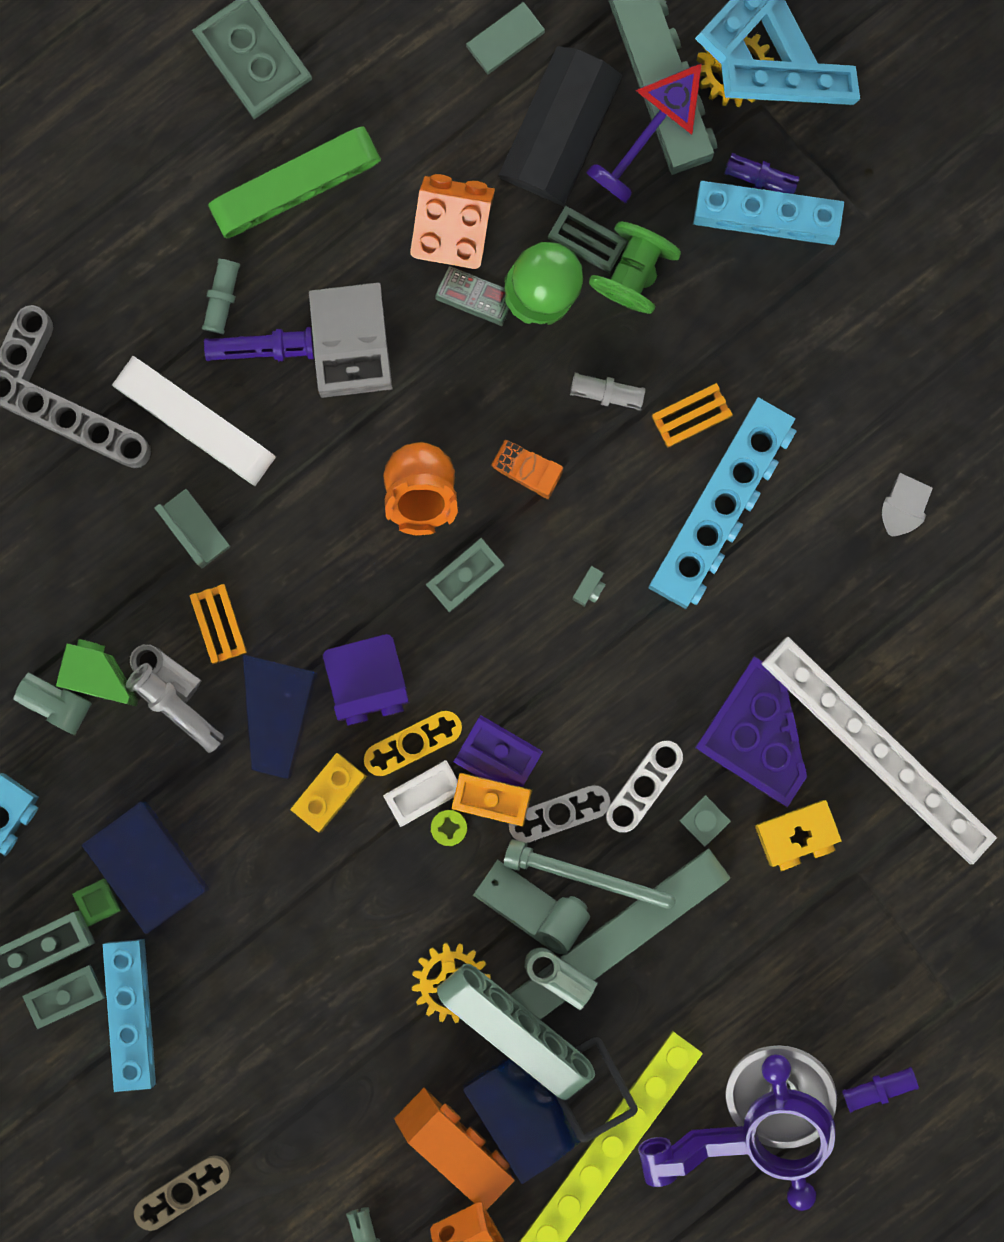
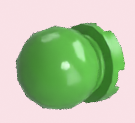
(543, 283)

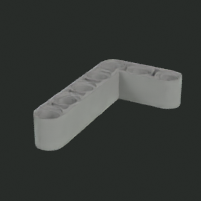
(54, 405)

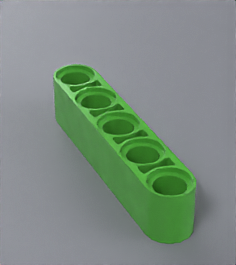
(294, 182)

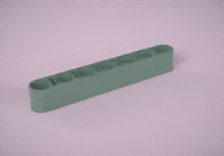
(629, 929)

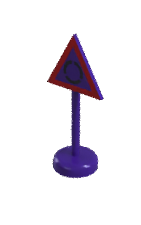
(674, 98)

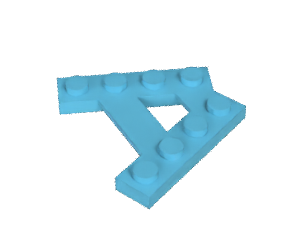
(792, 79)

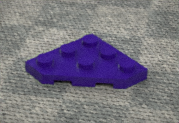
(758, 735)

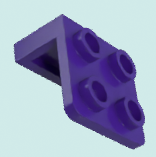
(365, 679)

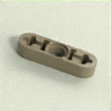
(164, 1215)

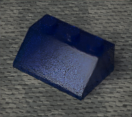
(521, 1118)

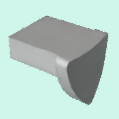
(905, 506)

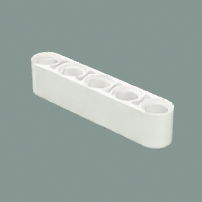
(194, 421)

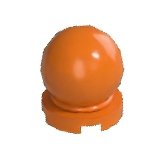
(420, 489)

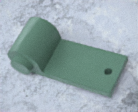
(532, 910)

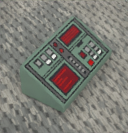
(473, 295)

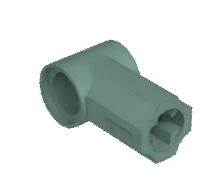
(59, 706)
(562, 978)

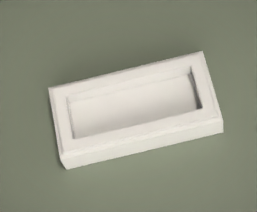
(422, 793)

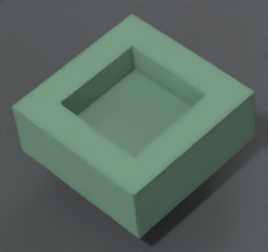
(590, 587)
(704, 820)

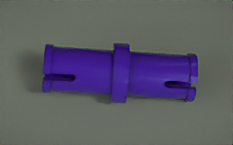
(760, 174)
(880, 1089)

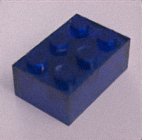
(145, 867)

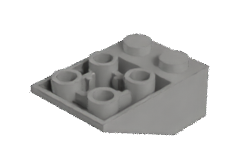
(350, 340)

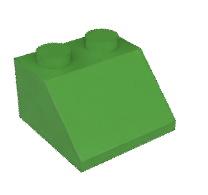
(94, 673)

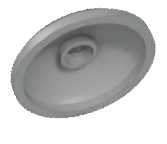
(806, 1076)

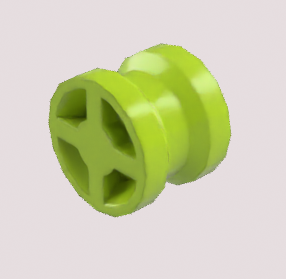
(454, 827)

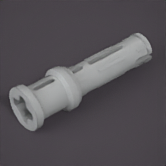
(163, 698)

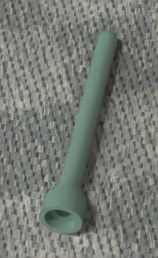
(521, 856)

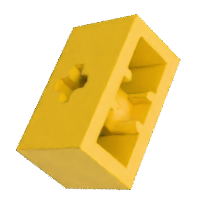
(328, 792)
(814, 819)

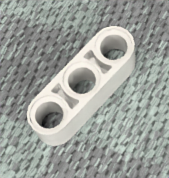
(660, 778)

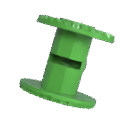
(635, 268)

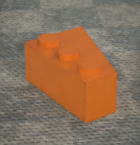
(454, 1149)

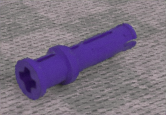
(278, 344)

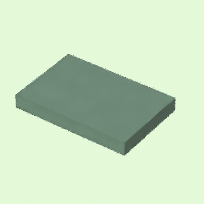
(252, 55)

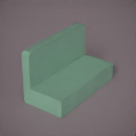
(193, 528)

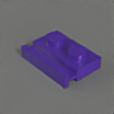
(497, 754)

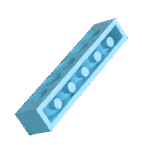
(763, 420)

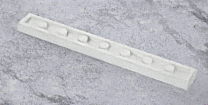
(879, 750)

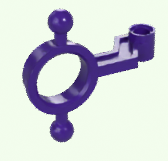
(665, 1162)

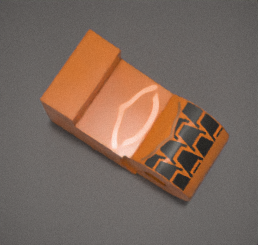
(528, 468)

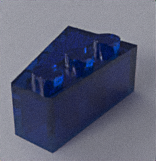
(276, 713)

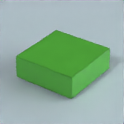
(97, 902)

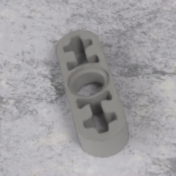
(587, 812)

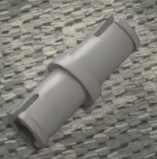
(607, 391)

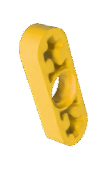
(384, 746)

